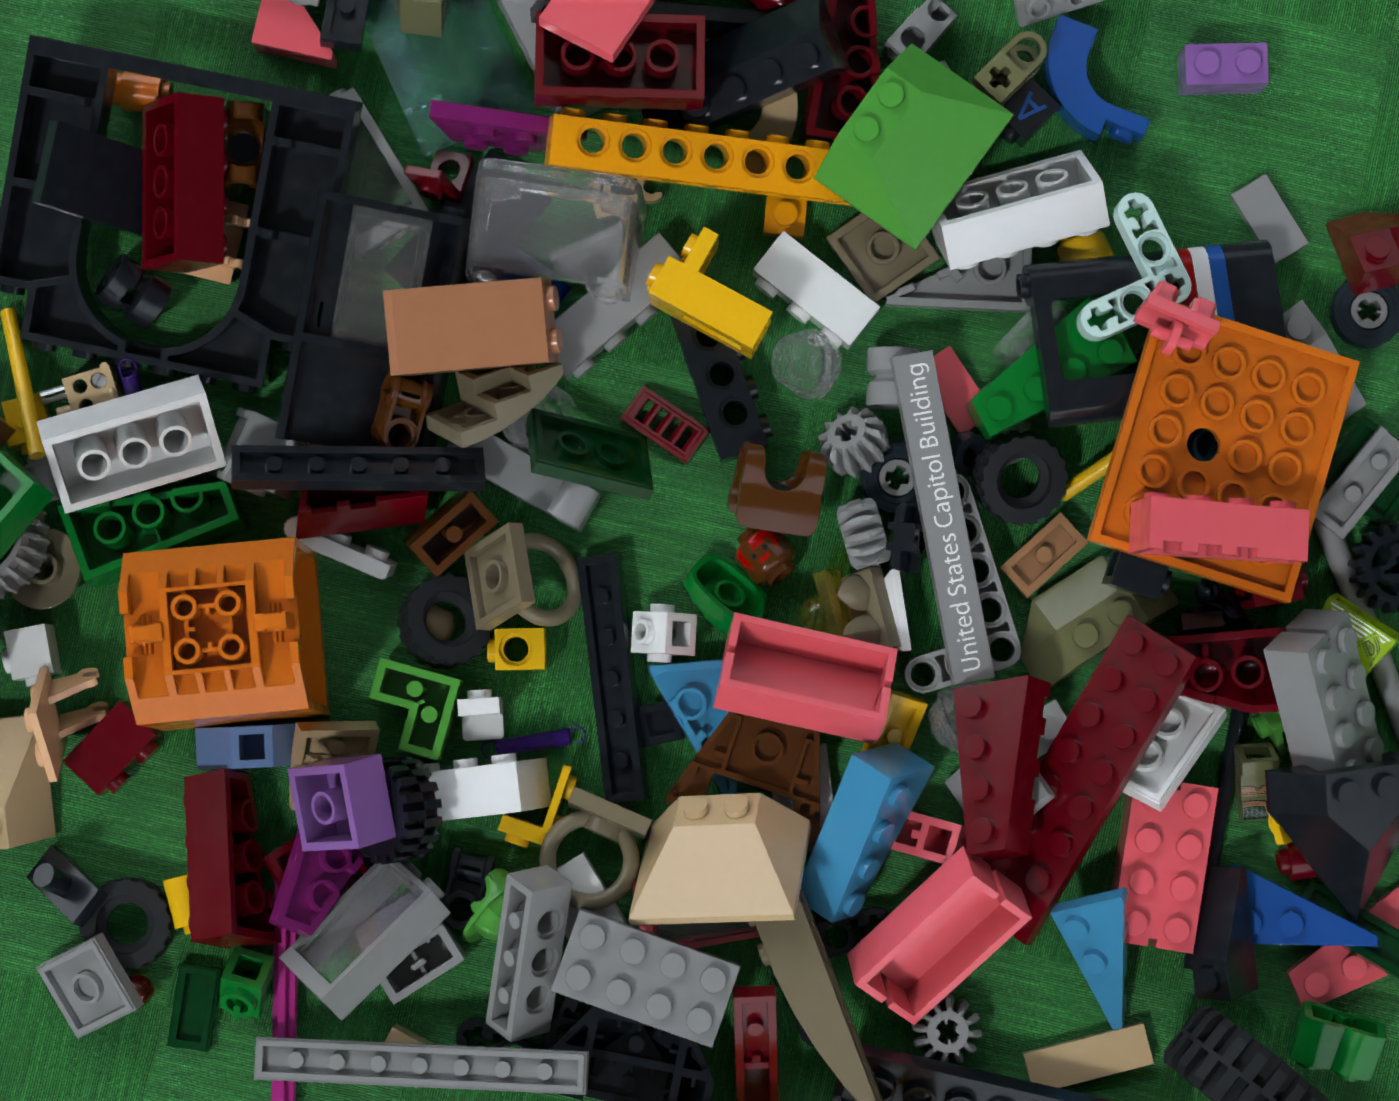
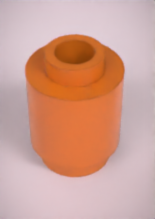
(135, 90)

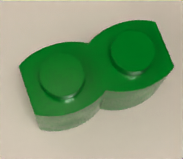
(1337, 1041)

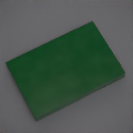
(589, 454)

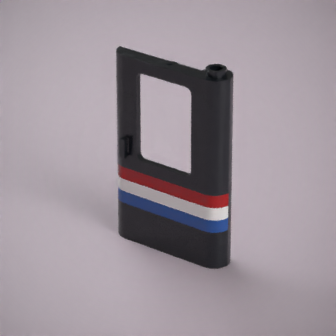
(1231, 275)

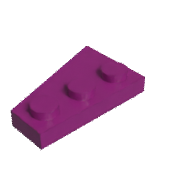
(312, 886)

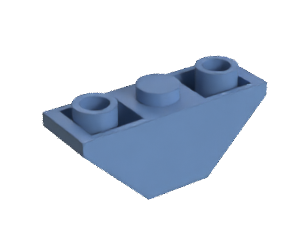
(244, 746)

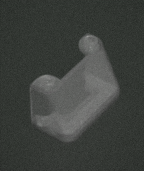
(556, 226)

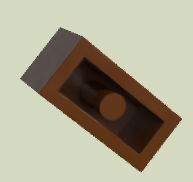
(450, 531)

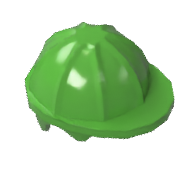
(487, 911)

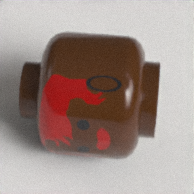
(765, 556)

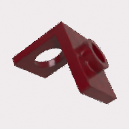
(434, 183)

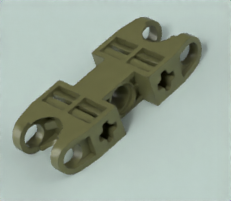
(1009, 70)

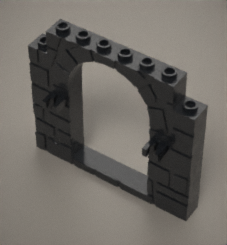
(45, 250)

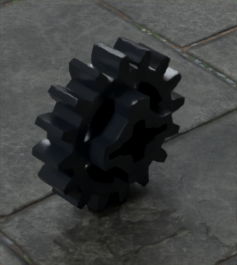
(1374, 557)

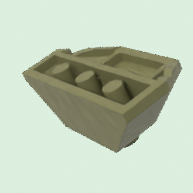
(1079, 621)

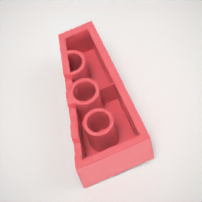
(1219, 529)

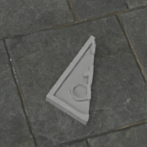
(982, 288)

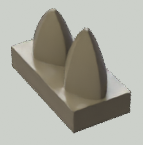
(869, 608)

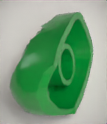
(722, 589)

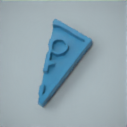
(690, 694)
(1096, 937)

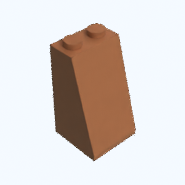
(472, 326)

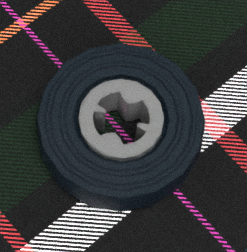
(1365, 332)
(876, 487)

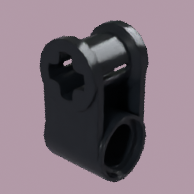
(466, 882)

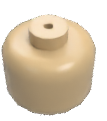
(440, 622)

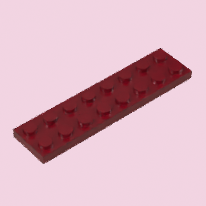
(1096, 759)

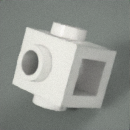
(663, 633)

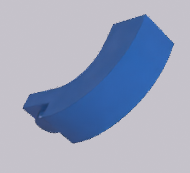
(1069, 86)

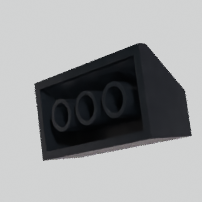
(768, 62)

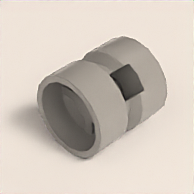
(881, 391)

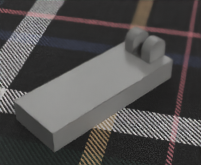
(1359, 483)

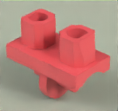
(1177, 323)

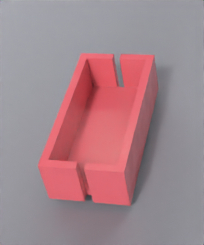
(805, 678)
(1164, 866)
(938, 936)

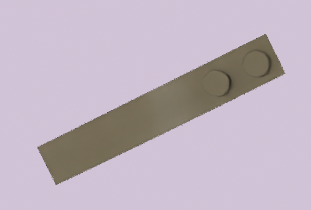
(815, 997)

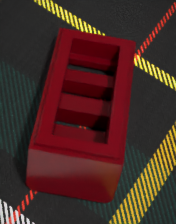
(691, 446)

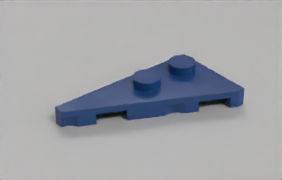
(1291, 919)

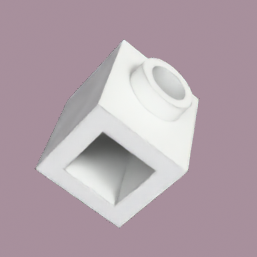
(29, 650)

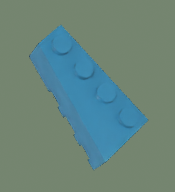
(862, 827)

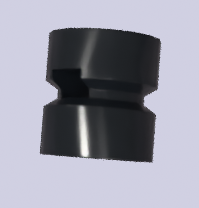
(148, 293)

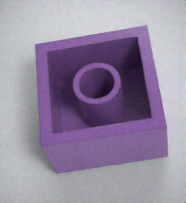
(341, 803)

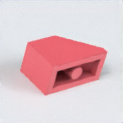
(290, 33)

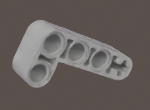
(558, 498)

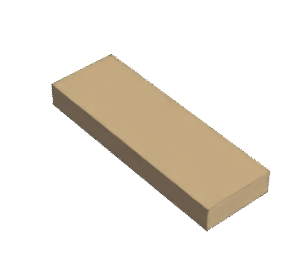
(1089, 1057)

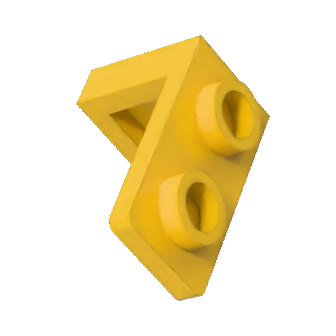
(522, 831)

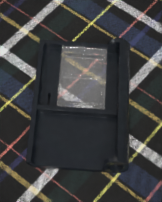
(340, 364)

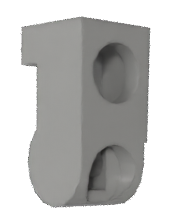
(921, 28)

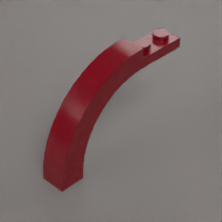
(755, 1043)

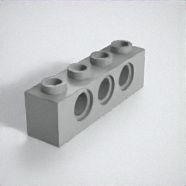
(528, 952)

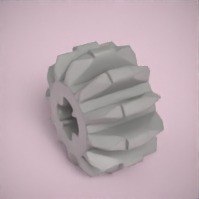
(854, 442)
(863, 533)
(960, 1025)

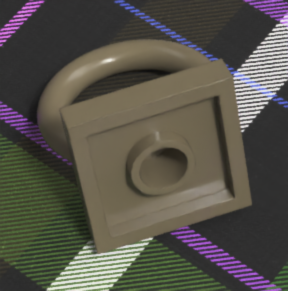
(503, 581)
(606, 821)

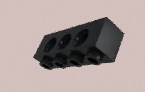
(716, 398)

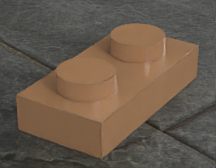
(1043, 555)

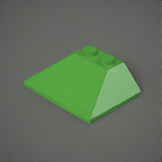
(912, 145)

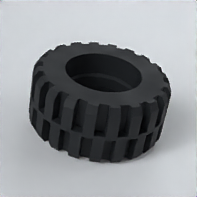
(1231, 1064)

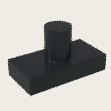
(66, 885)

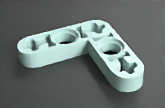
(1152, 272)

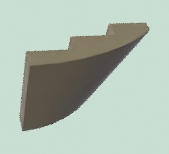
(492, 401)

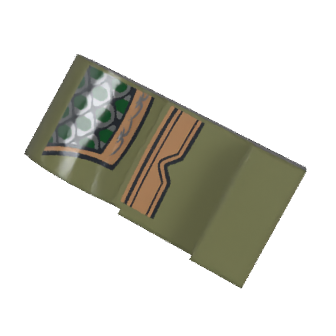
(1250, 779)

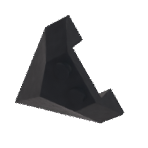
(1340, 822)
(637, 1060)

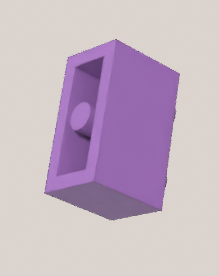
(1222, 68)

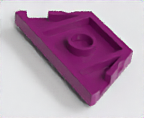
(492, 127)

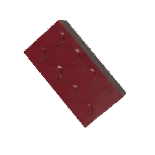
(655, 69)
(183, 183)

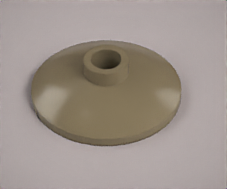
(52, 591)

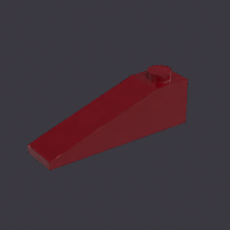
(1232, 669)

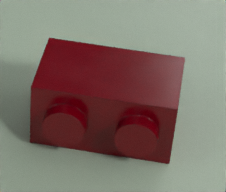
(112, 750)

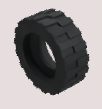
(1047, 491)
(417, 635)
(159, 921)

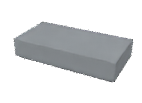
(1268, 217)

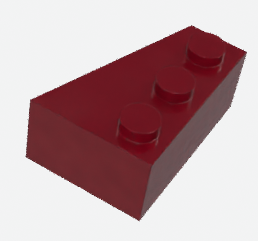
(357, 510)

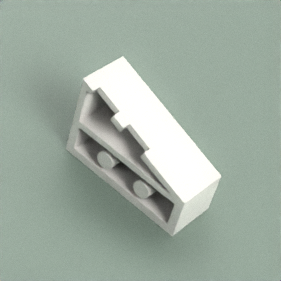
(491, 788)

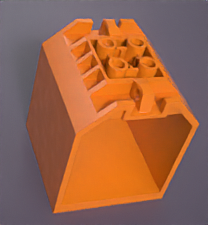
(223, 634)

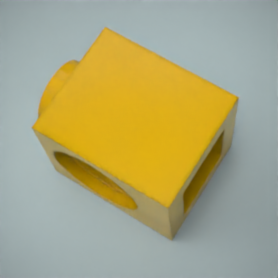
(537, 649)

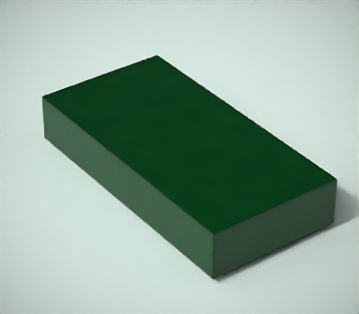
(194, 1007)

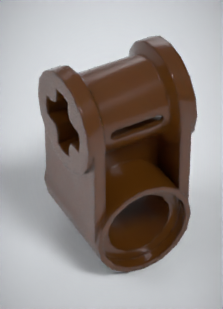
(401, 409)

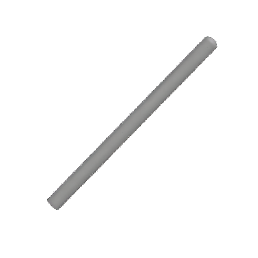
(1385, 673)

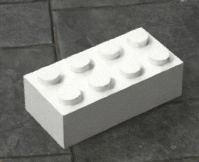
(1021, 210)
(131, 443)

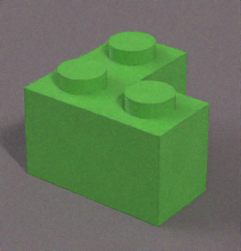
(429, 700)

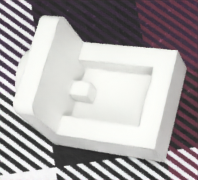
(481, 715)

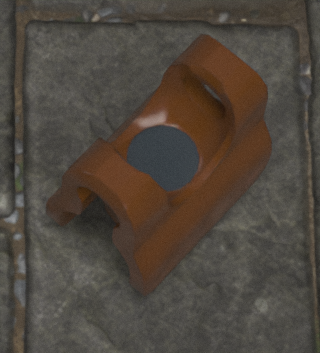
(244, 142)
(772, 505)

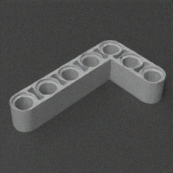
(989, 589)

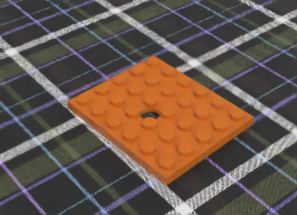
(1275, 426)

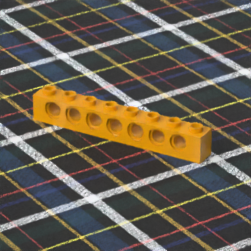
(566, 151)

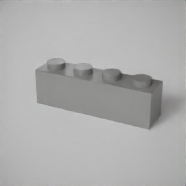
(596, 326)

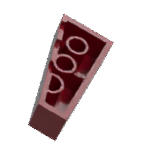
(835, 99)
(998, 762)
(225, 863)

